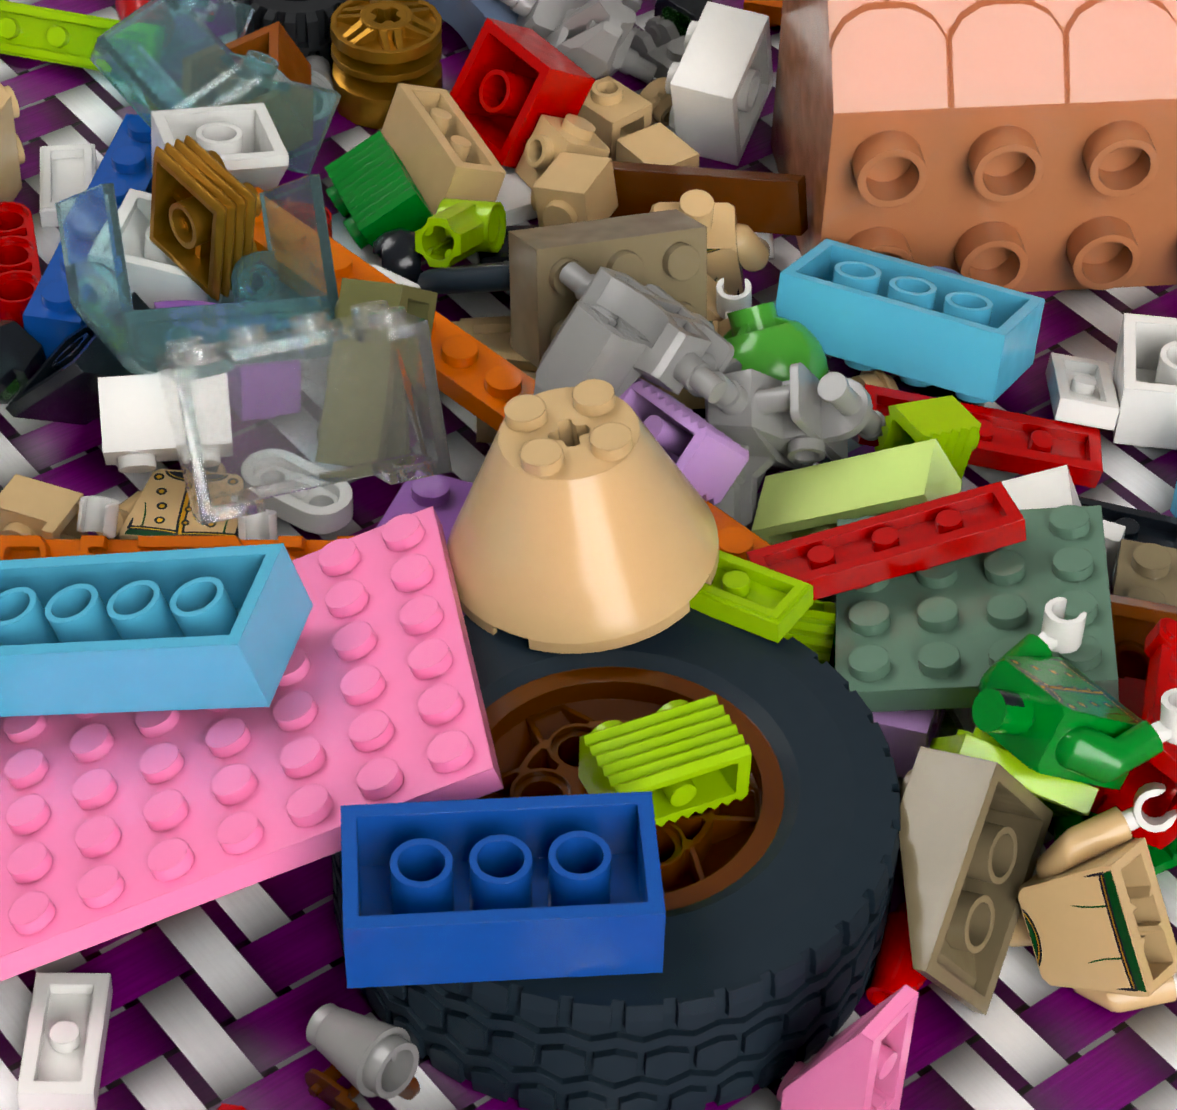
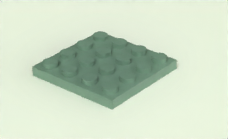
(939, 629)

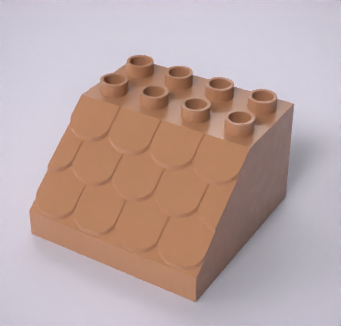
(987, 135)

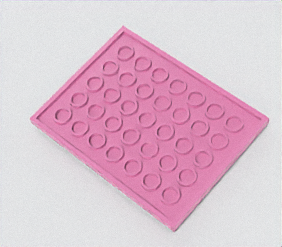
(174, 808)

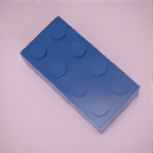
(501, 889)

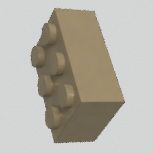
(649, 247)

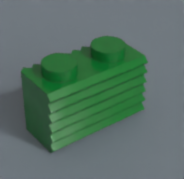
(375, 191)

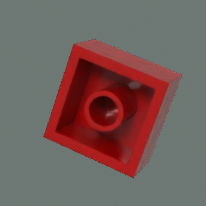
(511, 82)

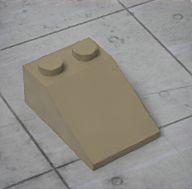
(964, 854)

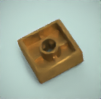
(201, 214)

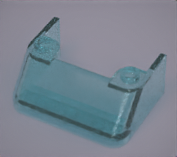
(178, 59)
(266, 285)

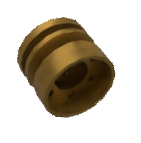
(378, 48)

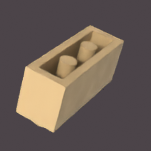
(440, 147)

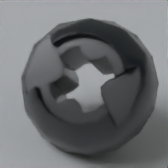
(398, 253)

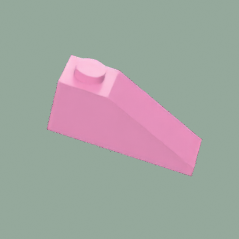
(859, 1065)

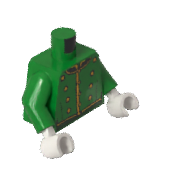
(1060, 717)

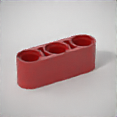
(18, 261)

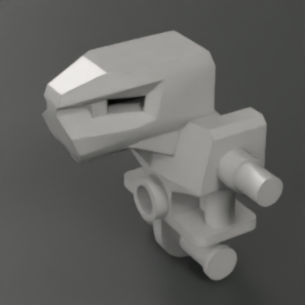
(588, 33)
(631, 333)
(787, 425)

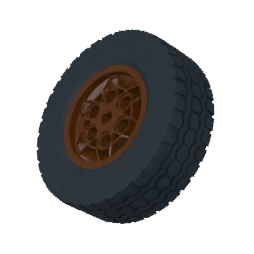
(763, 898)

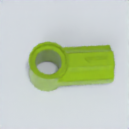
(460, 231)

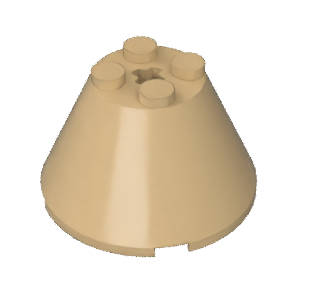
(580, 527)

